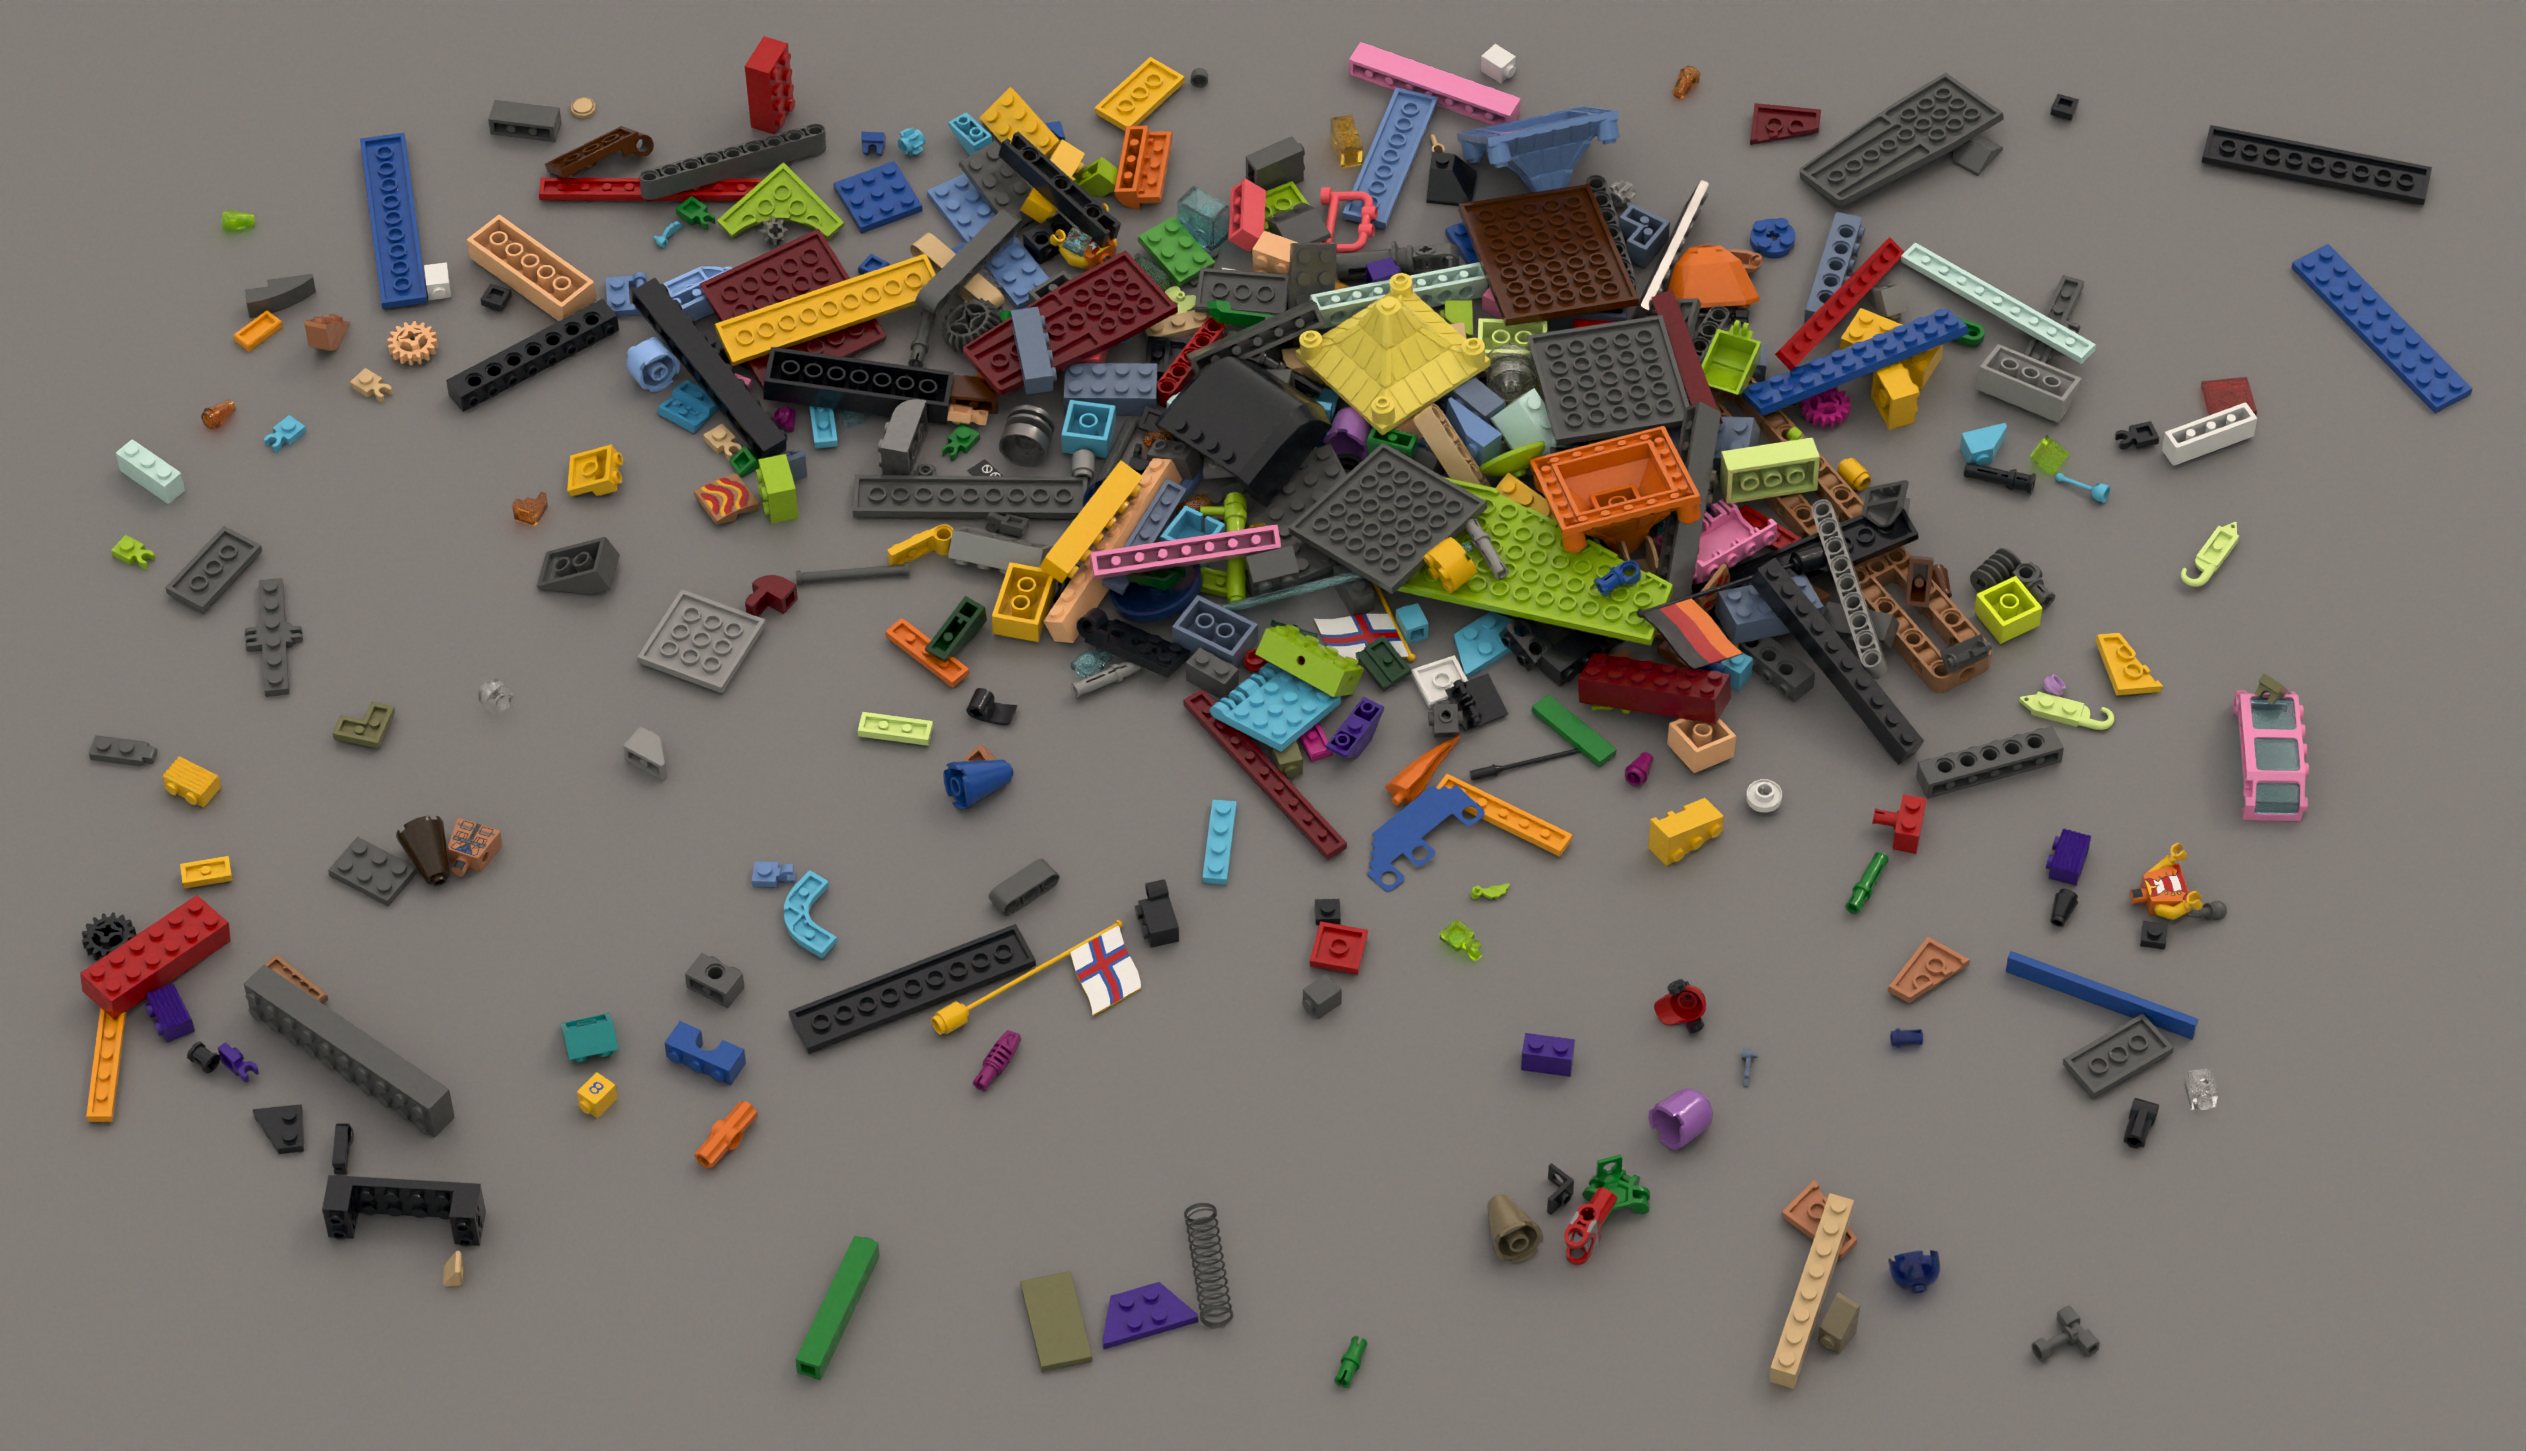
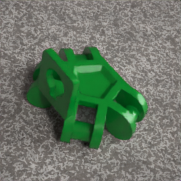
(1620, 1185)

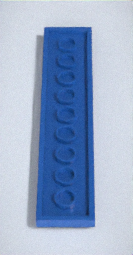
(393, 221)
(2382, 328)
(1854, 361)

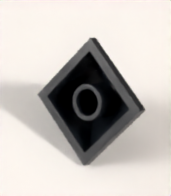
(1450, 180)

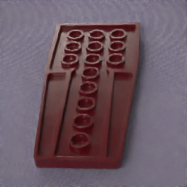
(1080, 319)

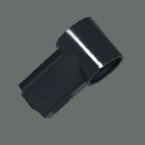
(2141, 1118)

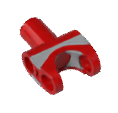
(1587, 1225)

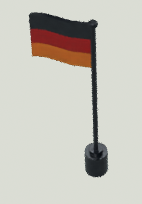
(1695, 634)

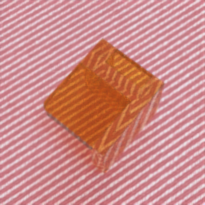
(530, 510)

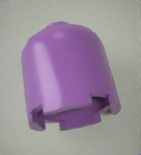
(1349, 433)
(1681, 1117)

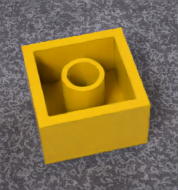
(1895, 395)

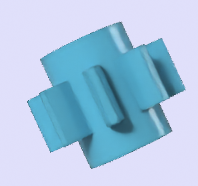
(911, 141)

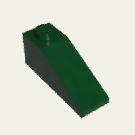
(958, 629)

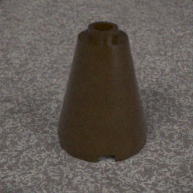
(426, 847)

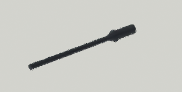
(1495, 769)

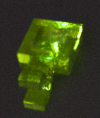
(1460, 936)

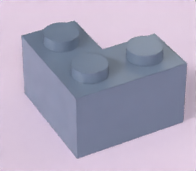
(1644, 234)

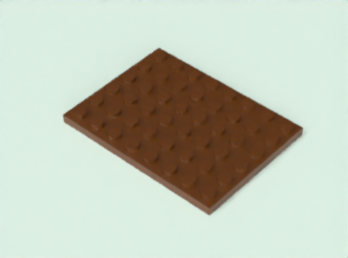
(1548, 255)

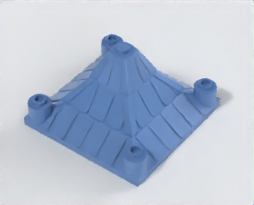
(1542, 146)

